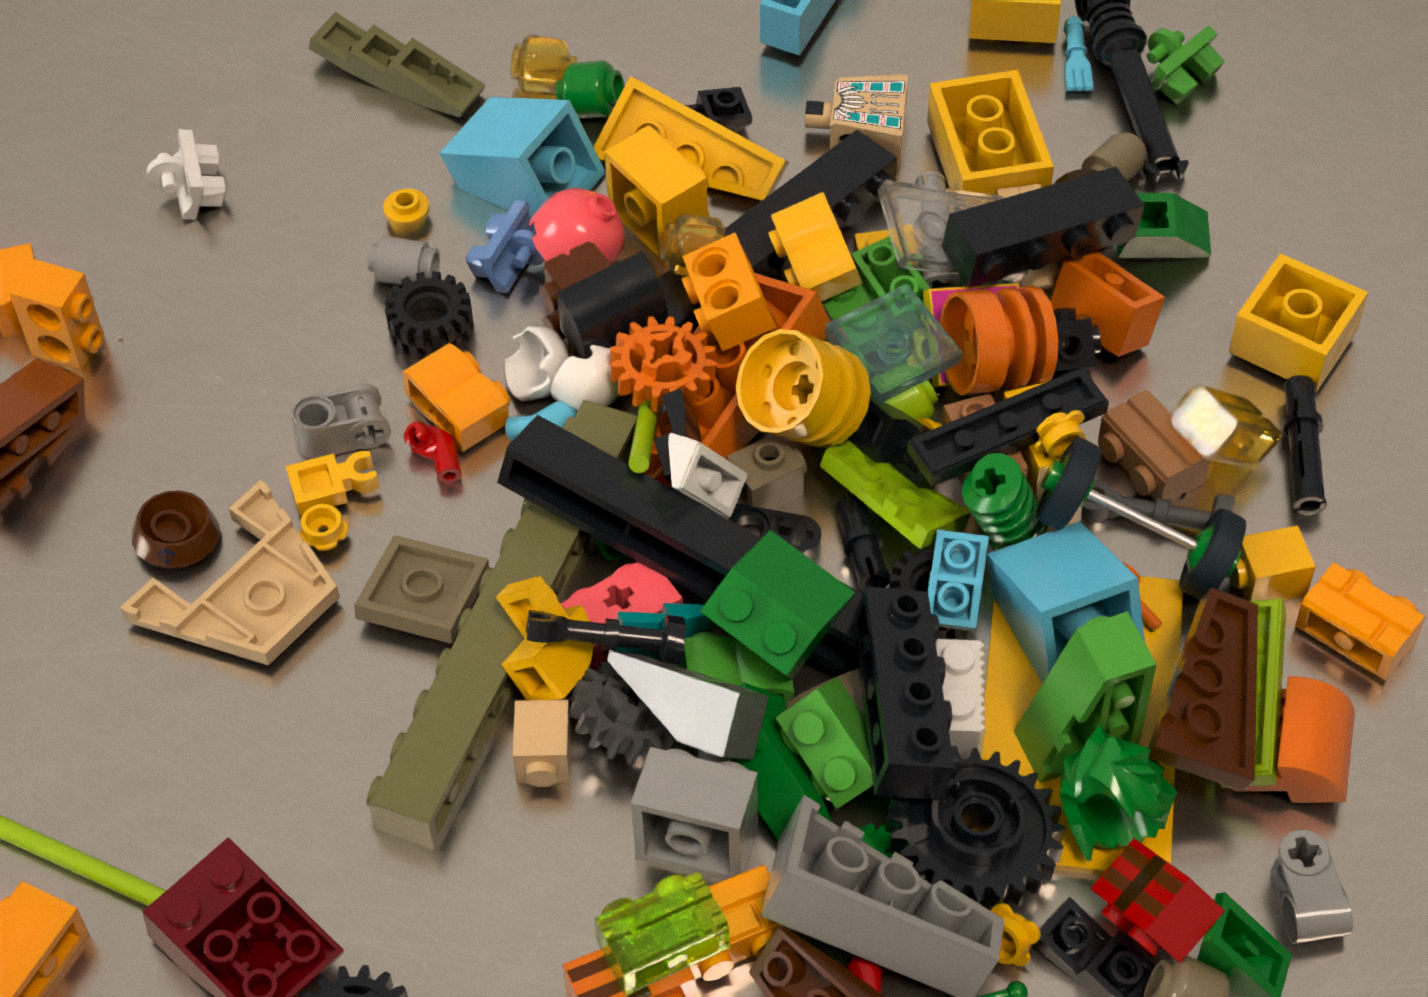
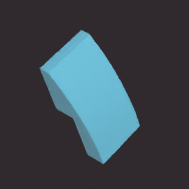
(957, 578)

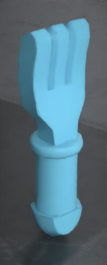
(1077, 68)

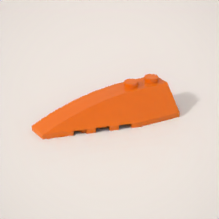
(718, 413)

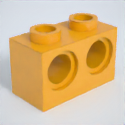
(727, 291)
(57, 314)

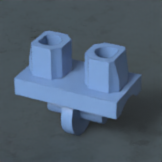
(507, 250)

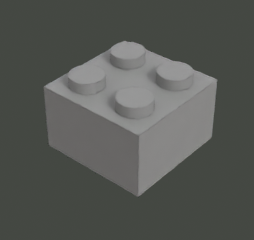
(695, 813)

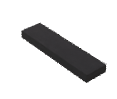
(1003, 426)

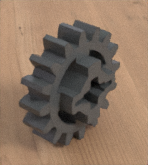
(616, 716)

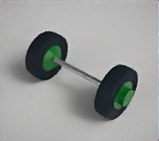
(1210, 555)

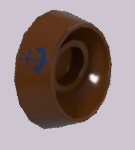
(175, 530)

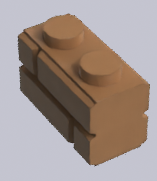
(1151, 449)

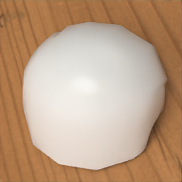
(535, 364)
(585, 380)

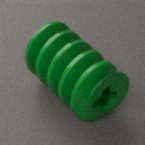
(1002, 501)

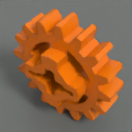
(662, 362)

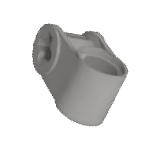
(337, 422)
(1310, 890)

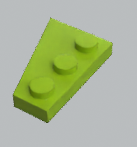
(909, 509)

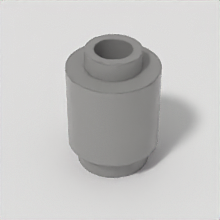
(399, 257)

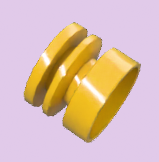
(803, 389)

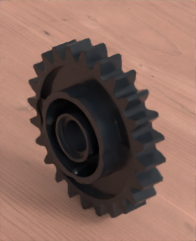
(1003, 860)

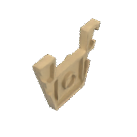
(256, 603)

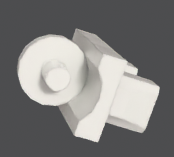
(185, 172)

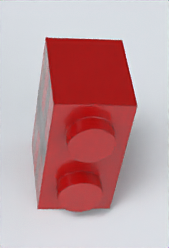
(1155, 902)

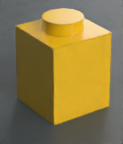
(1274, 565)

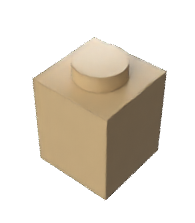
(542, 742)

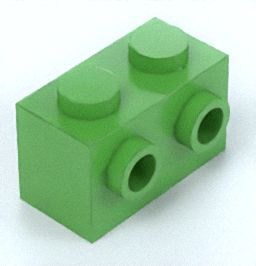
(831, 740)

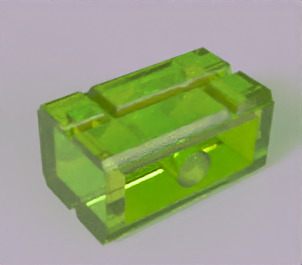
(661, 931)

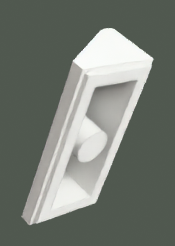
(704, 475)

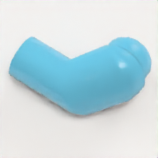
(555, 413)

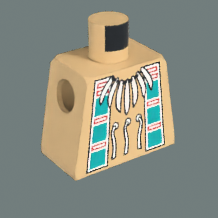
(864, 104)

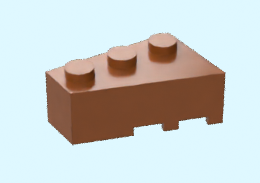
(37, 415)

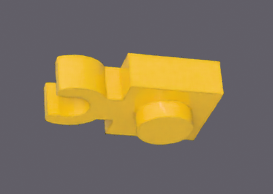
(326, 482)

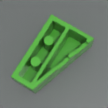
(1096, 680)

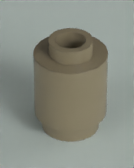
(1119, 150)

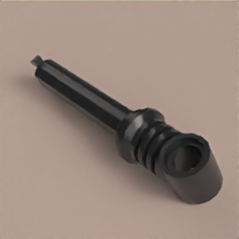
(1120, 46)

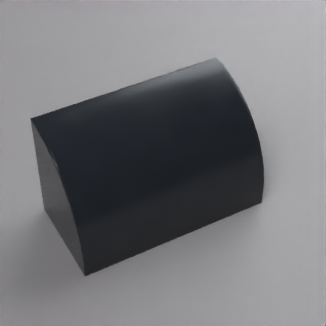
(608, 302)

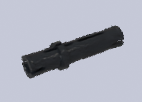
(1303, 428)

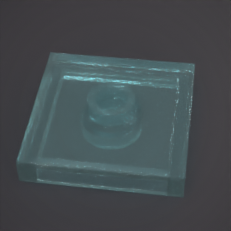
(895, 342)

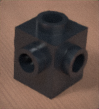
(1081, 343)

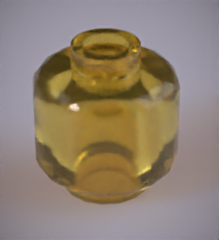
(540, 63)
(687, 235)

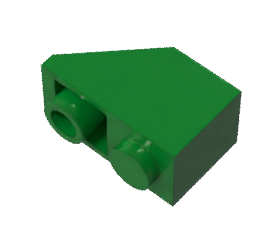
(1169, 229)

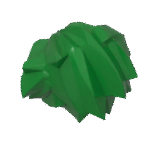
(1113, 793)

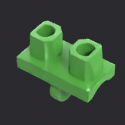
(1175, 58)

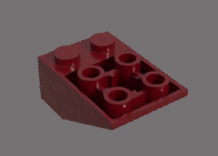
(239, 929)

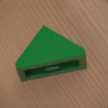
(1245, 952)

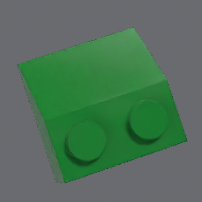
(778, 603)

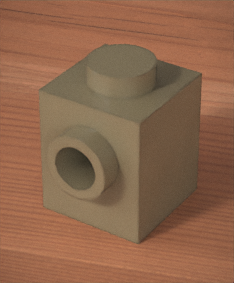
(773, 473)

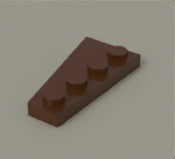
(1211, 701)

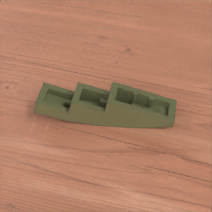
(400, 69)

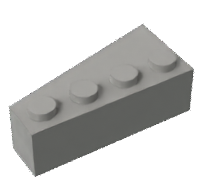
(878, 906)

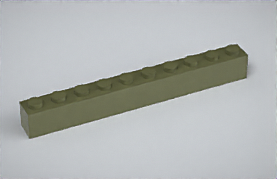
(471, 687)

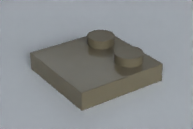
(421, 589)

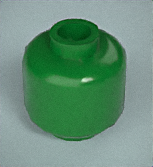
(591, 88)

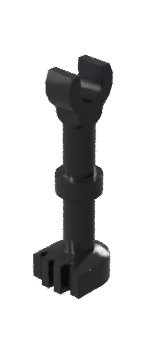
(668, 641)

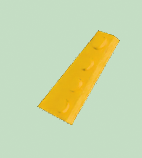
(725, 157)

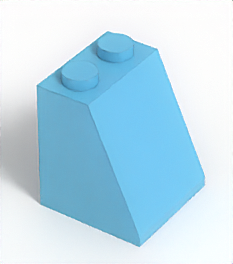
(522, 152)
(1059, 585)

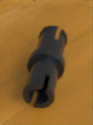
(862, 543)

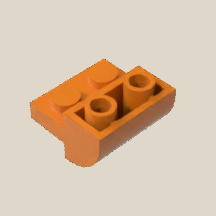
(1313, 742)

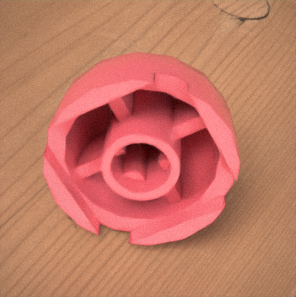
(574, 219)

